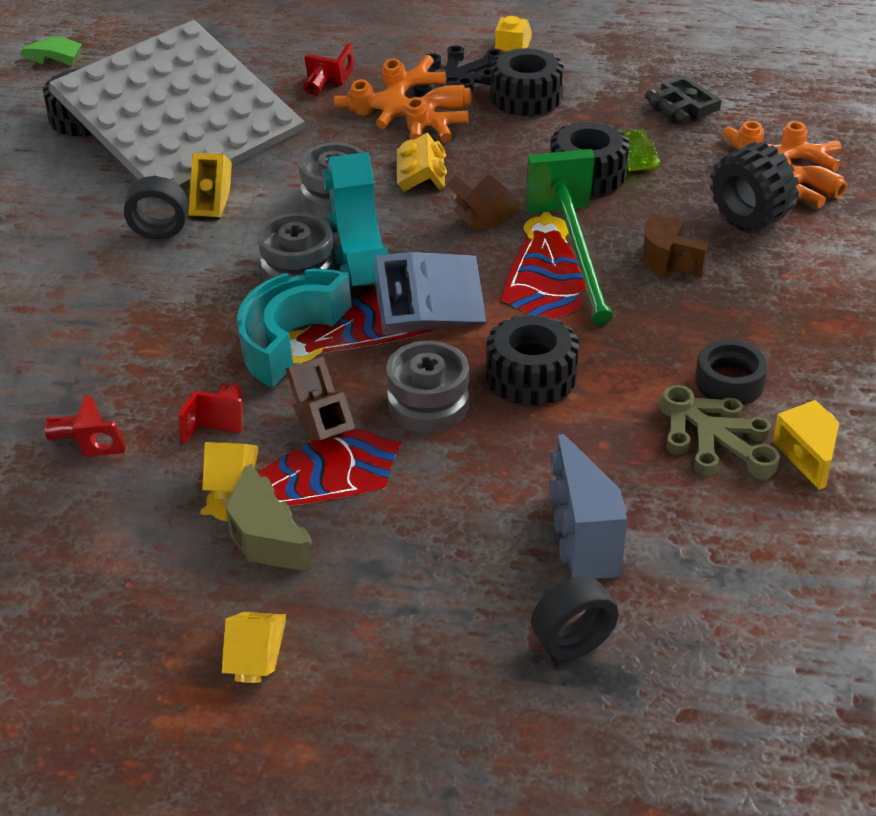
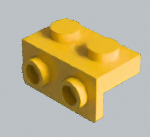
(419, 161)

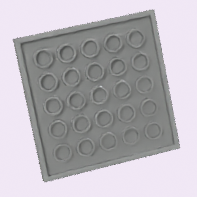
(175, 100)

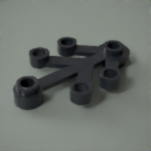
(463, 74)

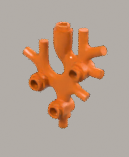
(418, 111)
(794, 147)

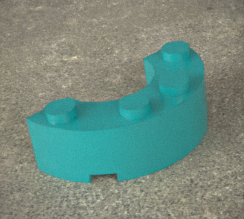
(353, 216)
(280, 307)

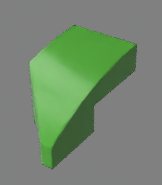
(54, 48)

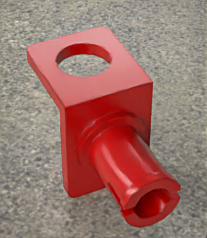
(327, 70)
(212, 410)
(85, 428)

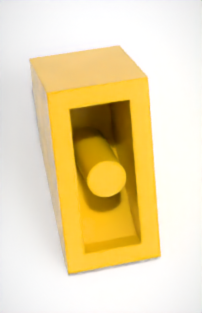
(512, 33)
(209, 185)
(808, 440)
(224, 466)
(252, 645)

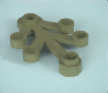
(680, 405)

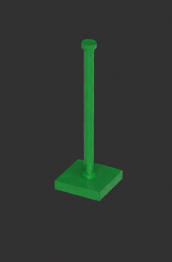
(565, 183)

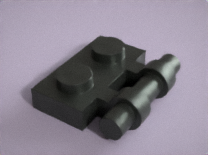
(687, 99)

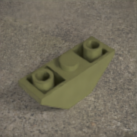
(265, 526)

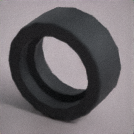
(159, 188)
(736, 355)
(565, 602)

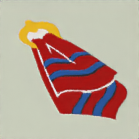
(545, 272)
(355, 329)
(325, 470)

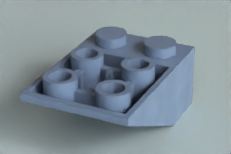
(427, 291)
(587, 514)

